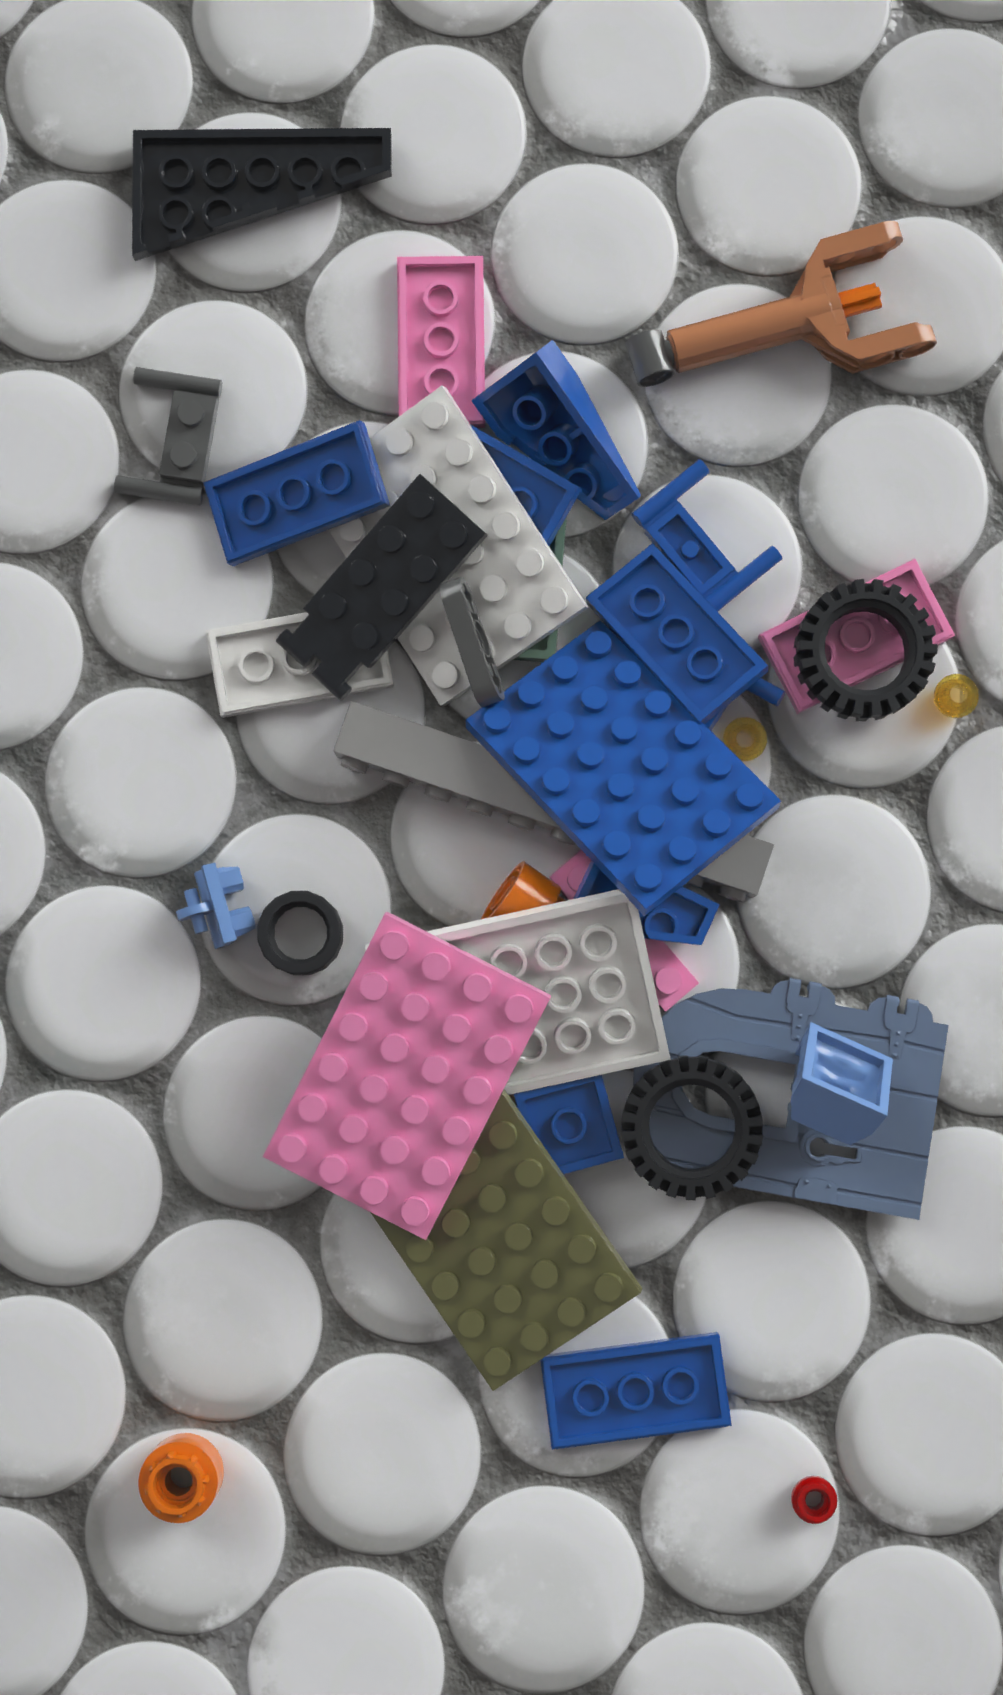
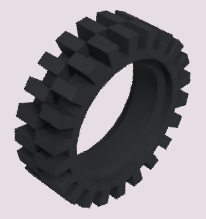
(888, 604)
(687, 1181)

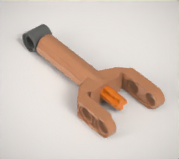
(810, 314)

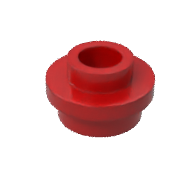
(820, 1512)

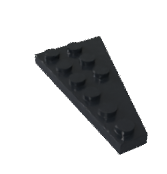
(222, 179)

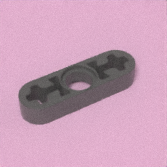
(472, 642)

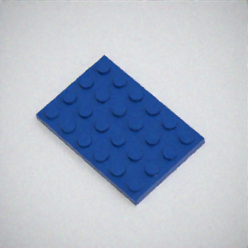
(622, 767)

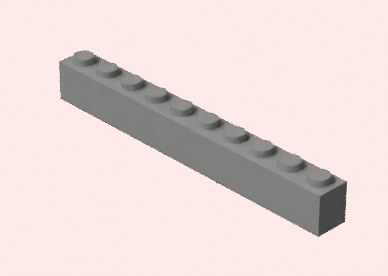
(470, 773)

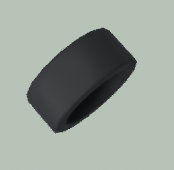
(268, 922)

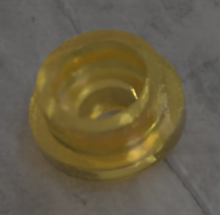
(943, 699)
(748, 726)

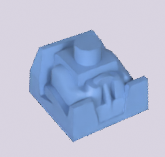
(840, 1086)

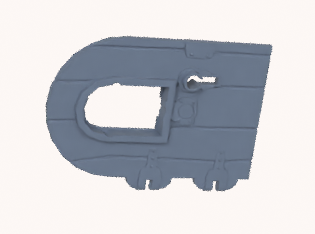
(887, 1165)

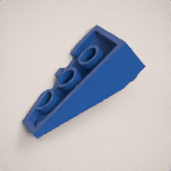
(554, 423)

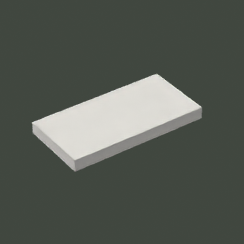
(259, 675)

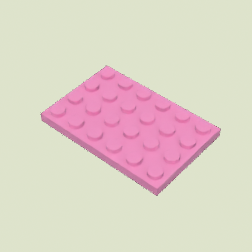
(406, 1075)

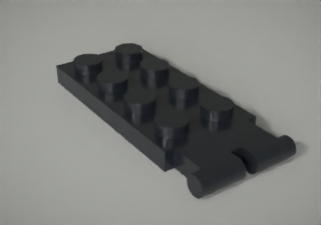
(382, 585)

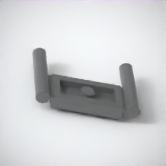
(186, 439)

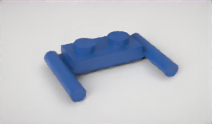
(691, 549)

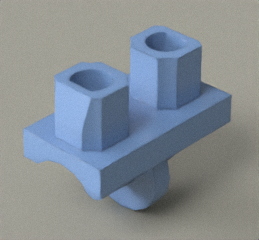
(213, 886)

